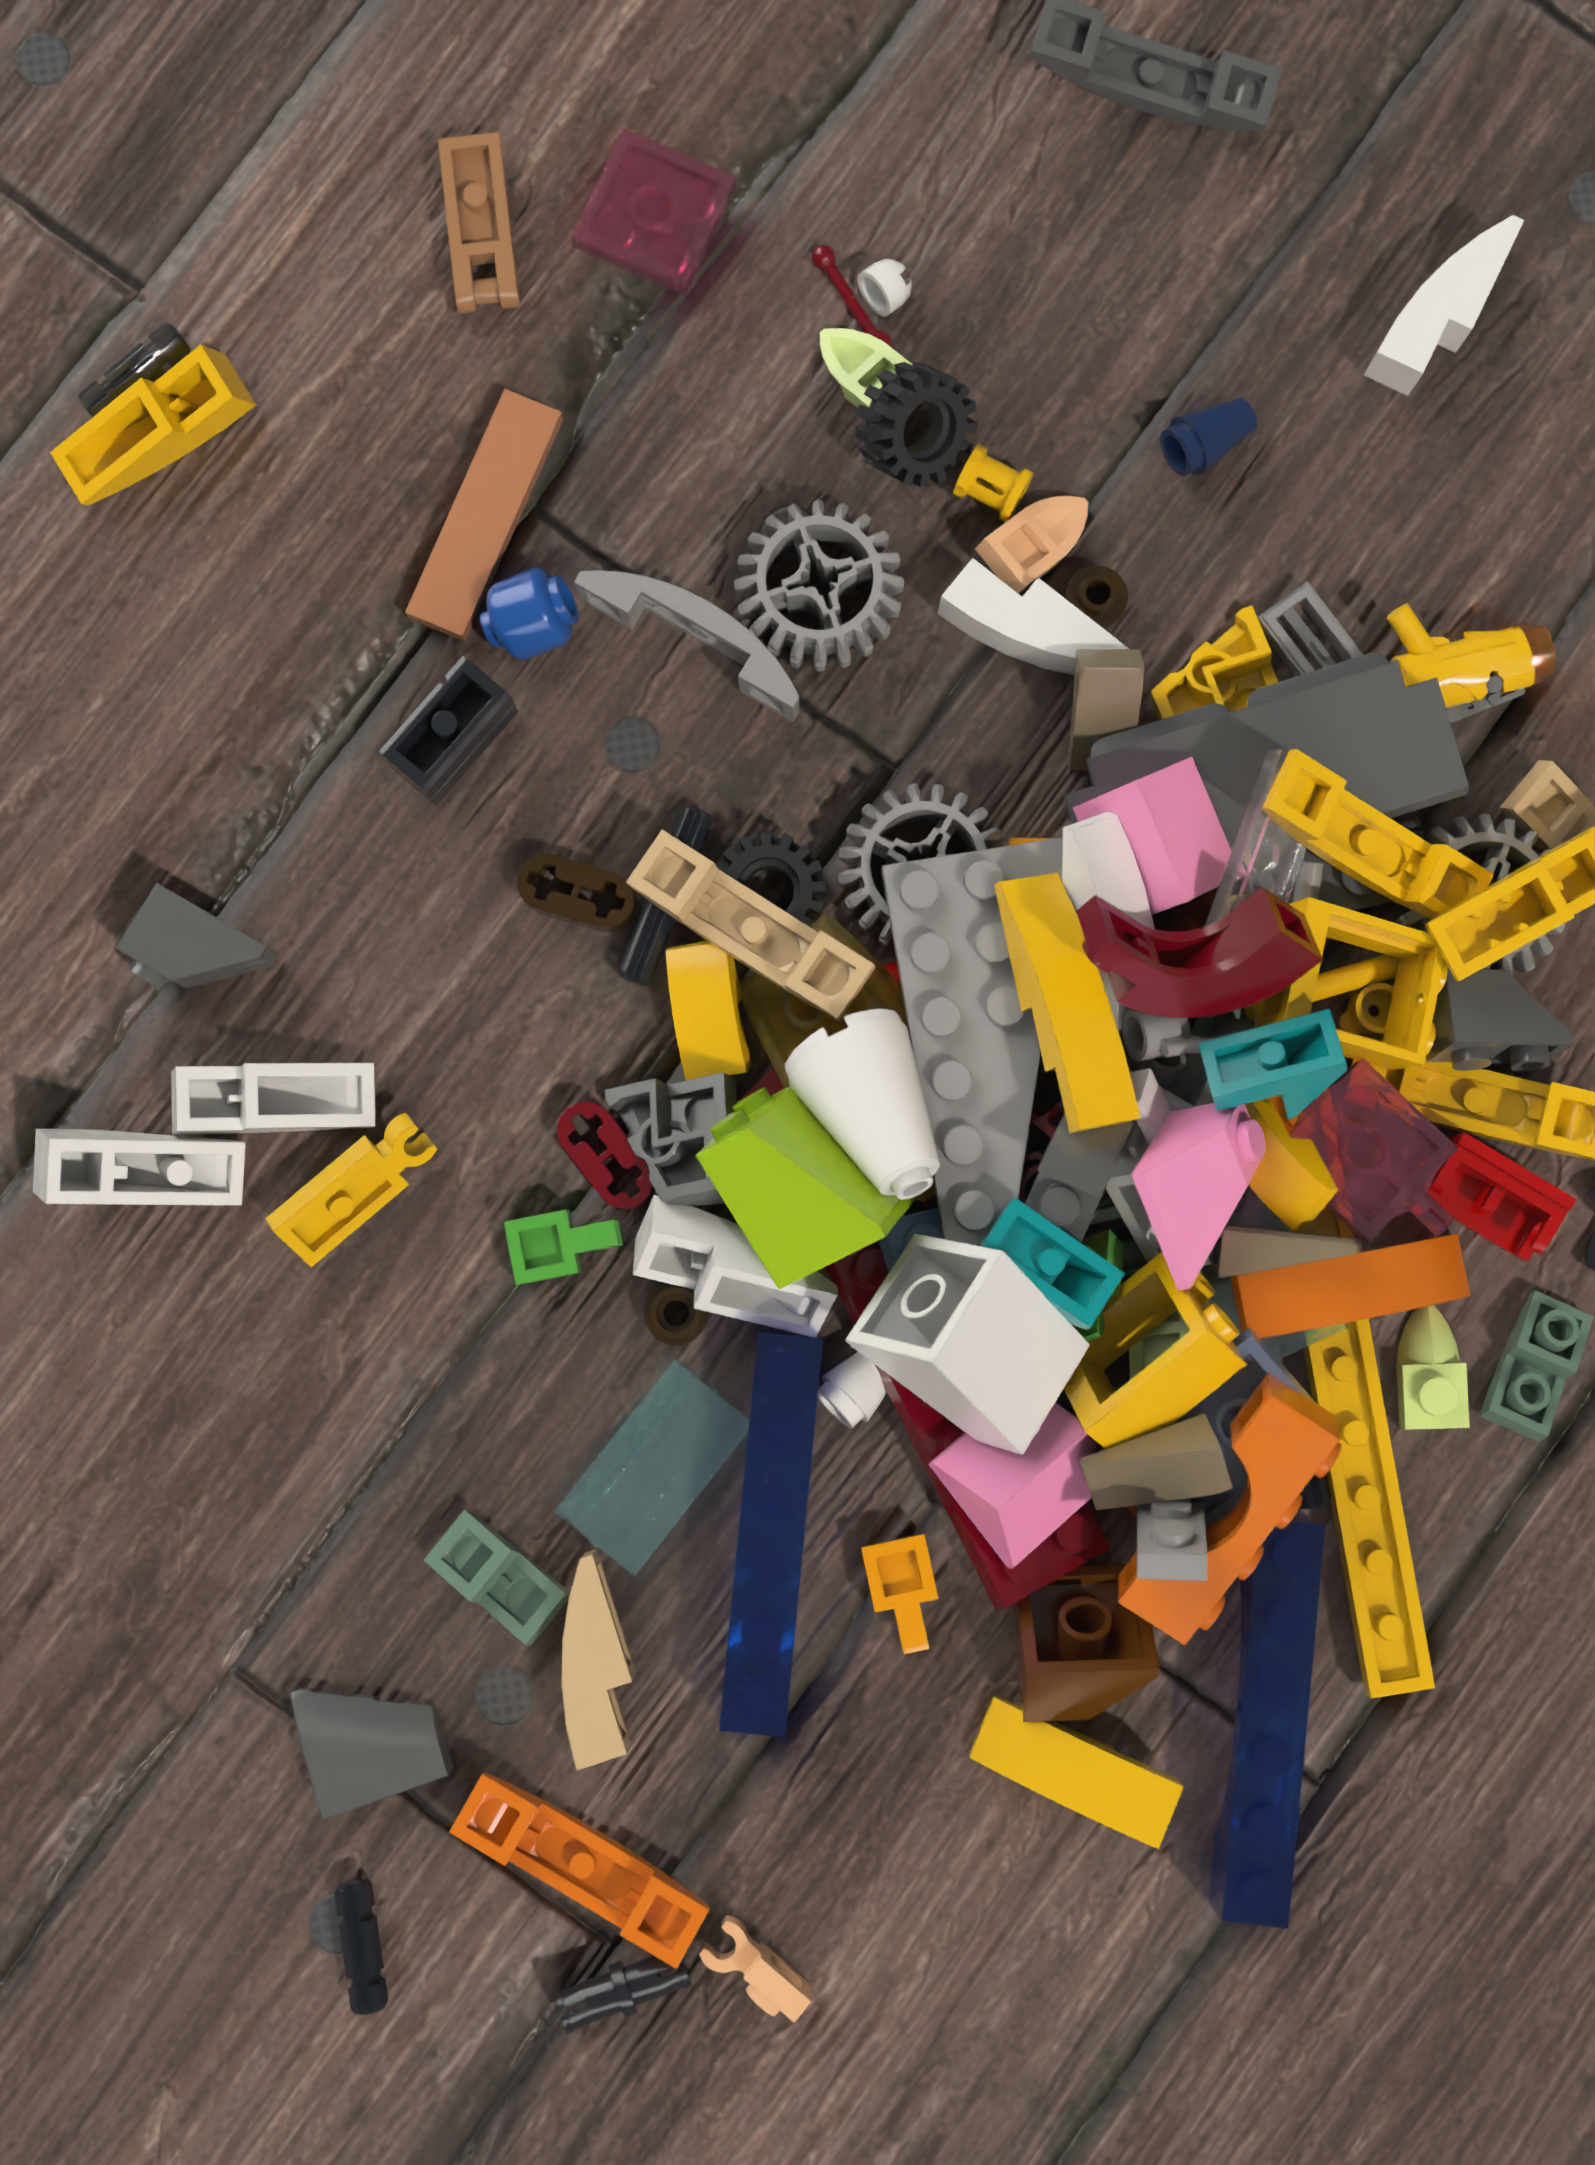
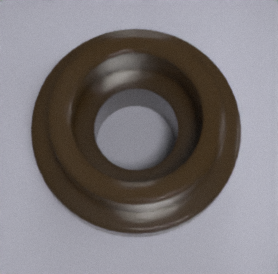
(1107, 579)
(661, 1328)

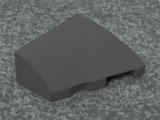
(671, 1127)
(367, 1747)

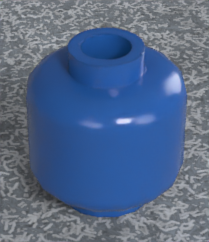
(529, 614)

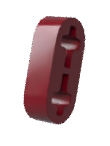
(593, 1165)

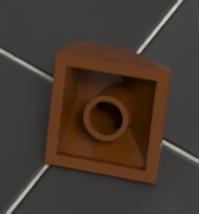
(1080, 1647)

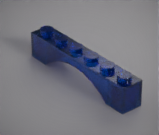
(771, 1534)
(1264, 1781)

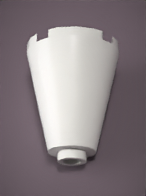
(870, 1099)

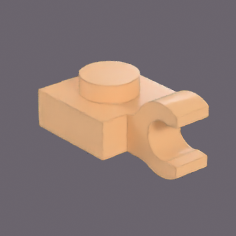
(770, 1979)

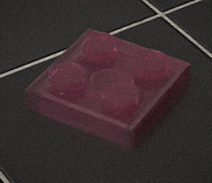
(654, 211)

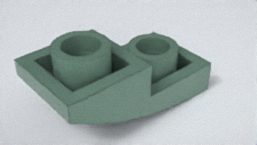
(1535, 1365)

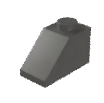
(188, 944)

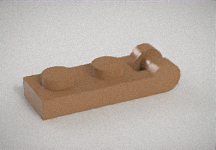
(478, 220)

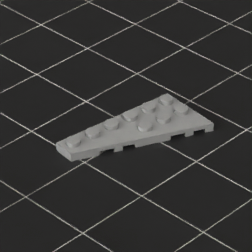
(967, 1023)

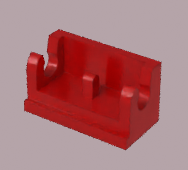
(1499, 1198)

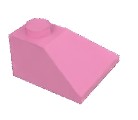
(1195, 1180)

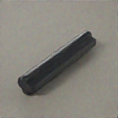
(653, 923)

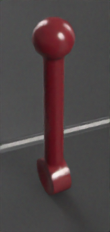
(824, 258)

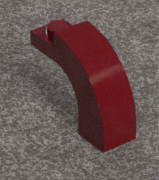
(1205, 969)

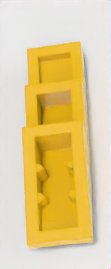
(1517, 907)
(1066, 1002)

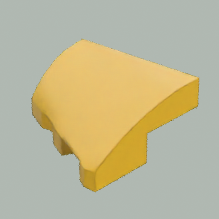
(1220, 671)

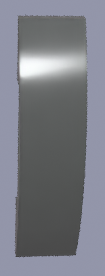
(1153, 75)

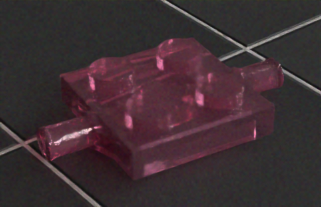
(1376, 1152)

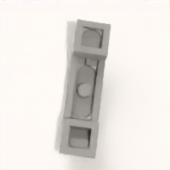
(627, 595)

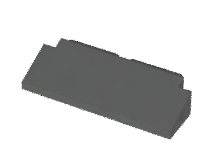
(1349, 717)

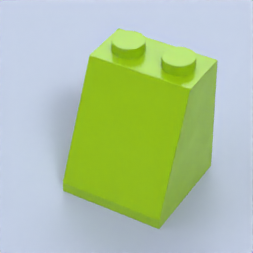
(794, 1186)

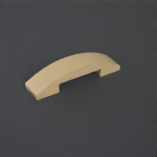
(750, 927)

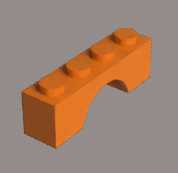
(1282, 1445)

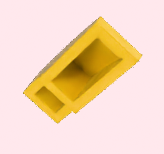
(153, 425)
(1077, 1772)

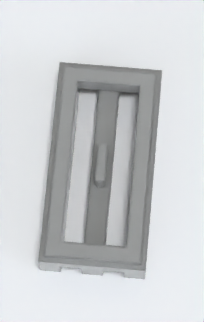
(1323, 619)

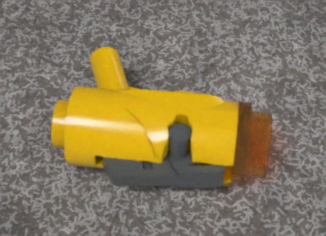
(1476, 670)

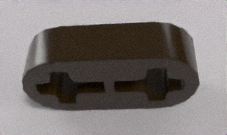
(580, 878)

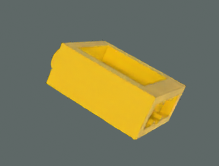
(1417, 982)
(1173, 1380)

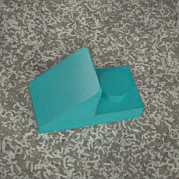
(1281, 1058)
(1056, 1263)

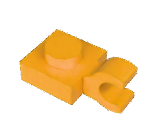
(900, 1580)

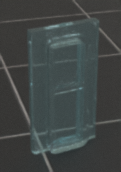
(654, 1467)

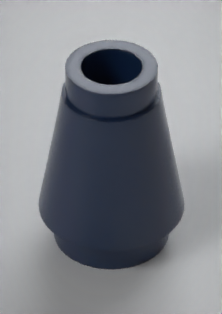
(1206, 435)

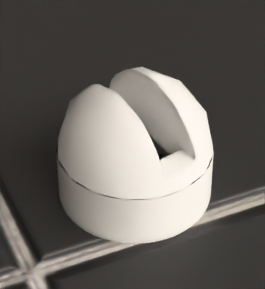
(884, 286)

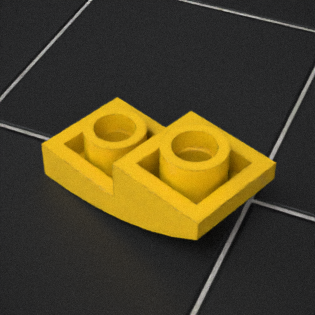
(706, 1010)
(1291, 1173)

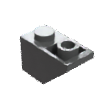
(1494, 1021)

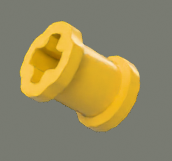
(993, 483)

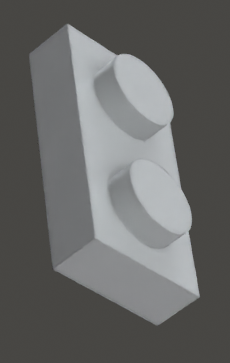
(1171, 1541)

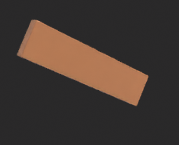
(484, 515)

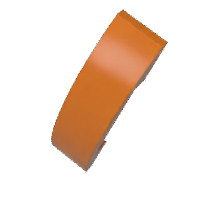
(1351, 1287)
(582, 1865)

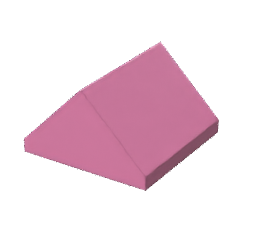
(1170, 832)
(1019, 1496)

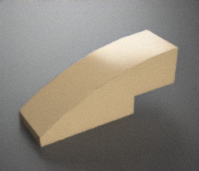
(592, 1666)

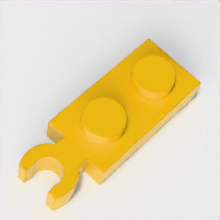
(349, 1190)

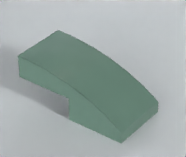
(497, 1577)

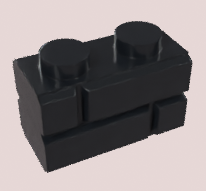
(449, 730)

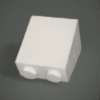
(970, 1339)

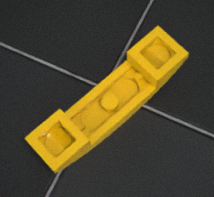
(1367, 844)
(1500, 1106)

